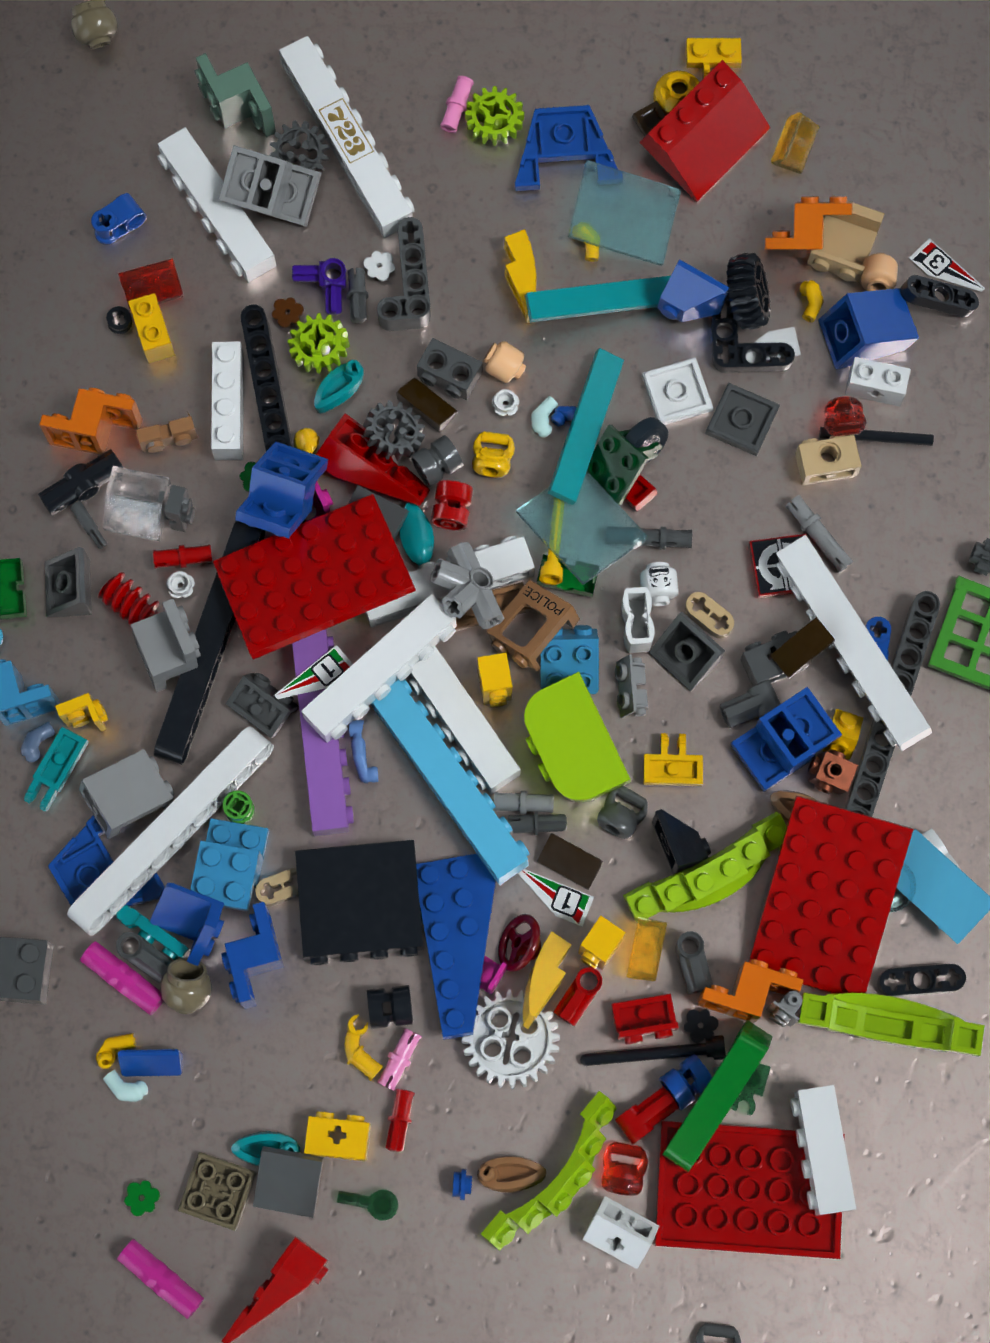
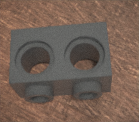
(453, 363)

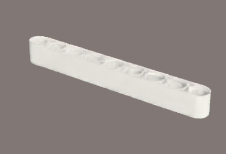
(169, 831)

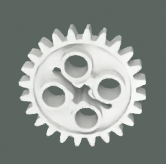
(537, 1044)

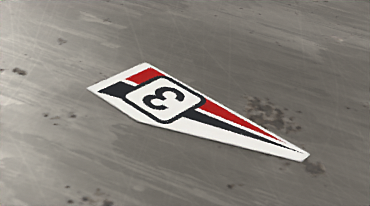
(940, 265)

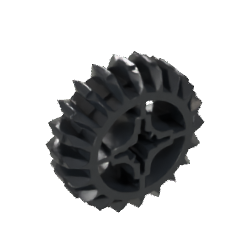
(748, 291)

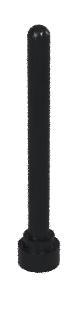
(712, 1048)

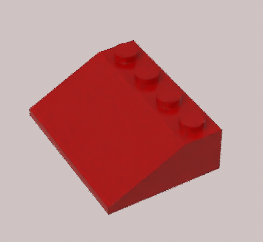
(707, 131)

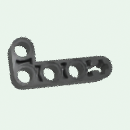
(411, 274)

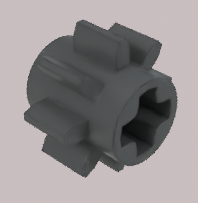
(981, 557)

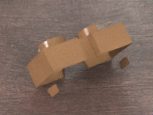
(176, 432)

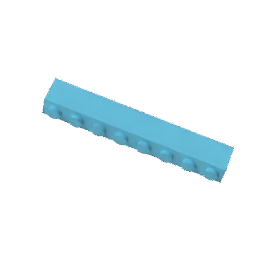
(450, 783)

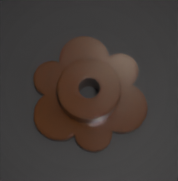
(282, 307)

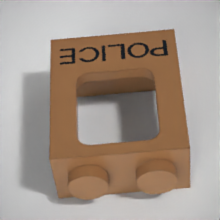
(545, 603)

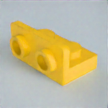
(79, 711)

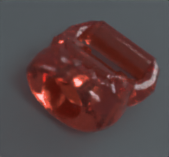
(844, 410)
(624, 1177)

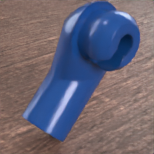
(563, 414)

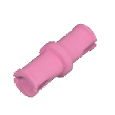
(456, 104)
(399, 1059)

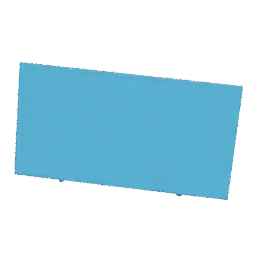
(943, 889)

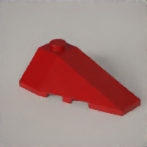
(357, 463)
(290, 1276)

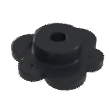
(709, 1023)

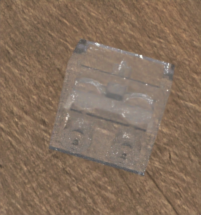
(133, 503)

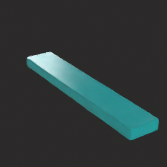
(595, 299)
(585, 426)

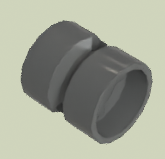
(436, 461)

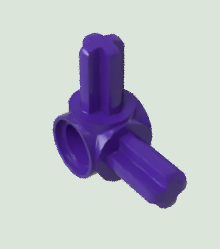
(332, 287)

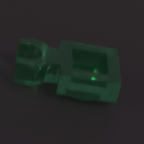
(754, 1086)

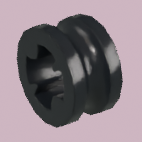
(118, 311)

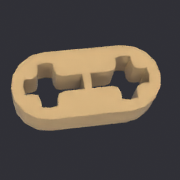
(713, 609)
(276, 881)

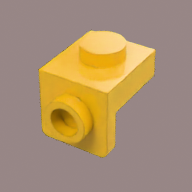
(850, 728)

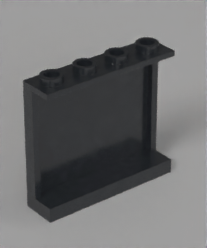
(359, 902)

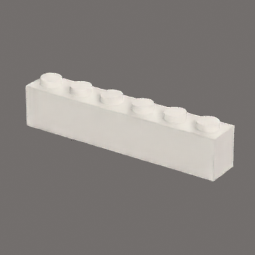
(227, 221)
(505, 561)
(379, 668)
(463, 722)

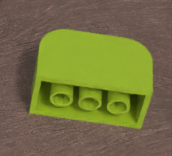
(573, 741)

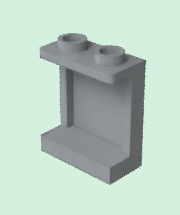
(126, 792)

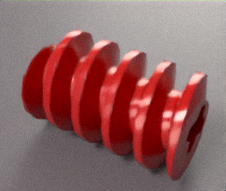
(126, 601)

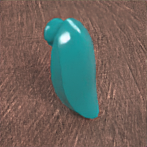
(338, 386)
(417, 535)
(250, 1146)

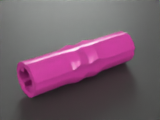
(122, 978)
(160, 1279)

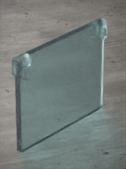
(624, 213)
(584, 534)

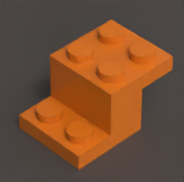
(809, 223)
(91, 421)
(749, 991)

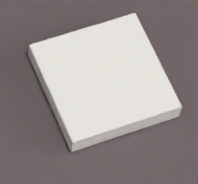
(677, 391)

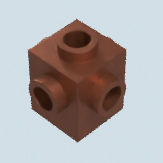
(831, 772)

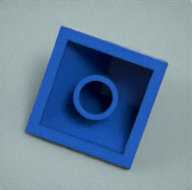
(691, 294)

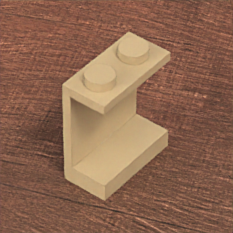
(847, 242)

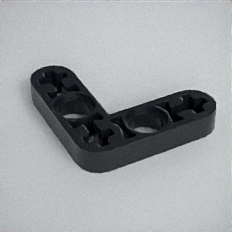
(738, 352)

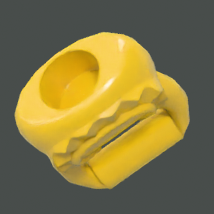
(306, 440)
(492, 461)

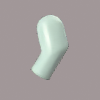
(540, 417)
(123, 1090)

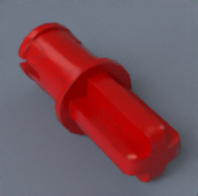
(399, 1120)

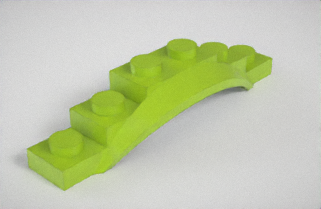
(713, 877)
(891, 1021)
(560, 1191)

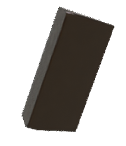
(426, 404)
(570, 861)

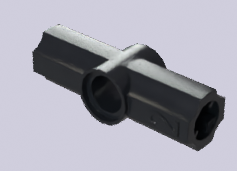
(79, 482)

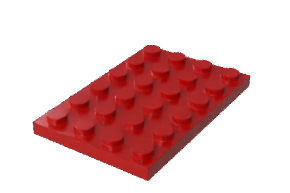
(314, 578)
(831, 895)
(742, 1197)

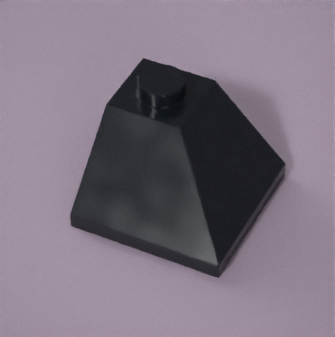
(679, 842)

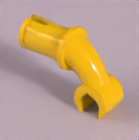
(355, 1052)

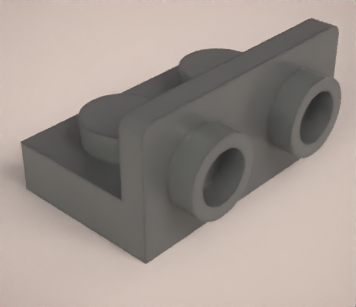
(257, 703)

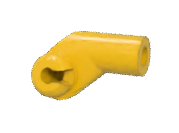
(111, 1046)

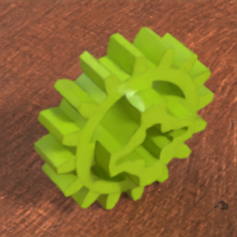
(491, 105)
(308, 338)

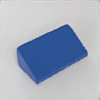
(150, 1062)

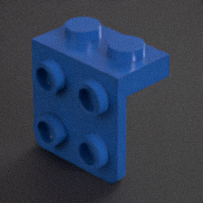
(191, 917)

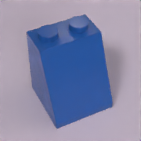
(868, 326)

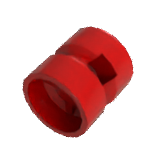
(451, 510)

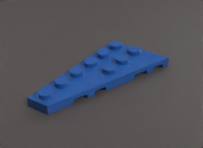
(456, 919)

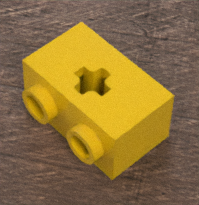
(151, 328)
(494, 679)
(600, 943)
(321, 1144)

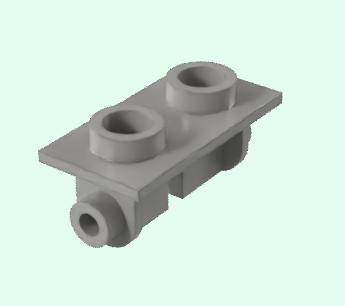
(629, 674)
(784, 1010)

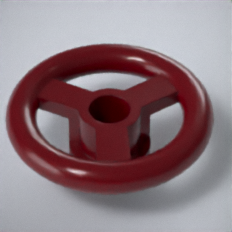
(523, 945)

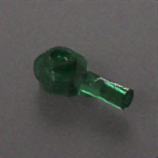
(381, 1204)

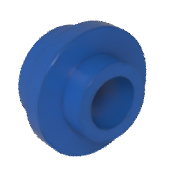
(461, 1184)

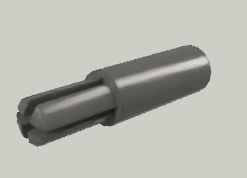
(88, 523)

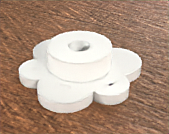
(378, 259)

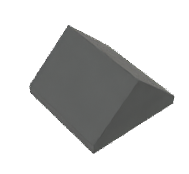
(68, 584)
(687, 651)

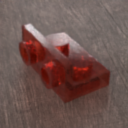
(154, 278)

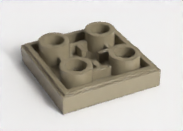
(217, 1191)

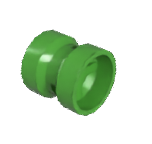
(239, 813)

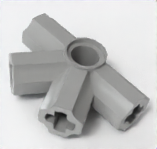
(469, 586)

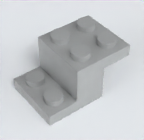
(270, 186)
(166, 644)

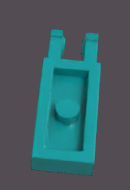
(56, 766)
(150, 932)

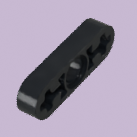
(921, 292)
(944, 986)

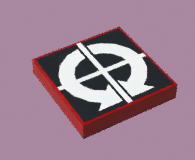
(767, 576)

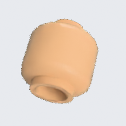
(879, 272)
(504, 362)

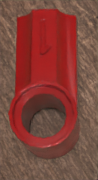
(577, 998)
(642, 1118)

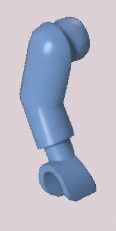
(359, 753)

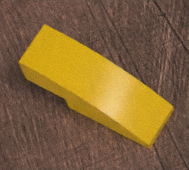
(521, 271)
(544, 977)

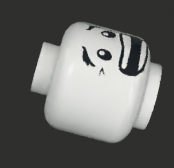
(661, 582)

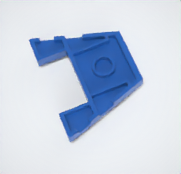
(561, 136)
(86, 860)

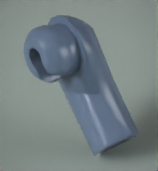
(33, 739)

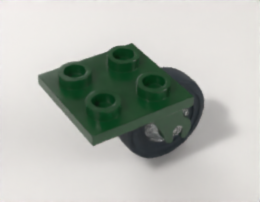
(623, 454)

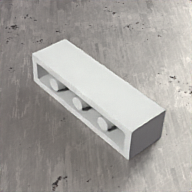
(227, 400)
(824, 1150)

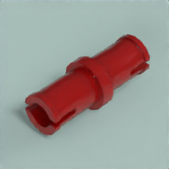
(182, 556)

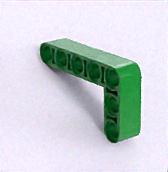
(718, 1096)

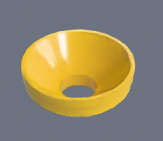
(663, 91)

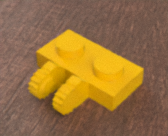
(709, 52)
(673, 769)

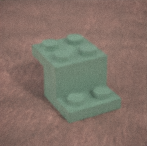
(234, 95)

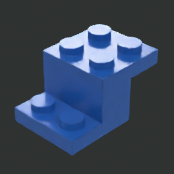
(281, 489)
(785, 739)
(252, 956)

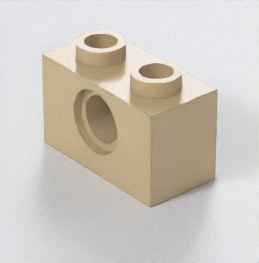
(816, 470)

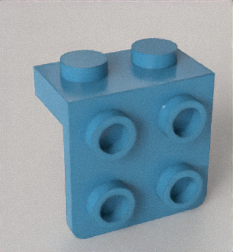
(571, 653)

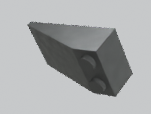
(25, 970)

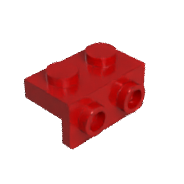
(644, 1018)

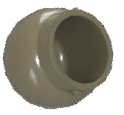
(93, 23)
(186, 986)

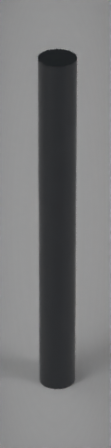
(888, 437)

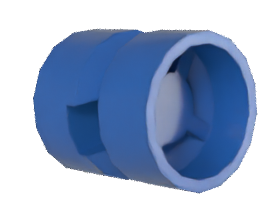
(677, 1085)

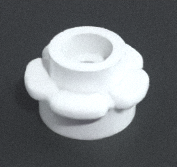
(508, 396)
(175, 579)

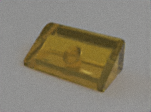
(795, 143)
(646, 949)

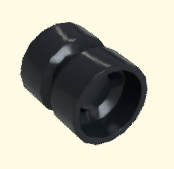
(400, 1006)

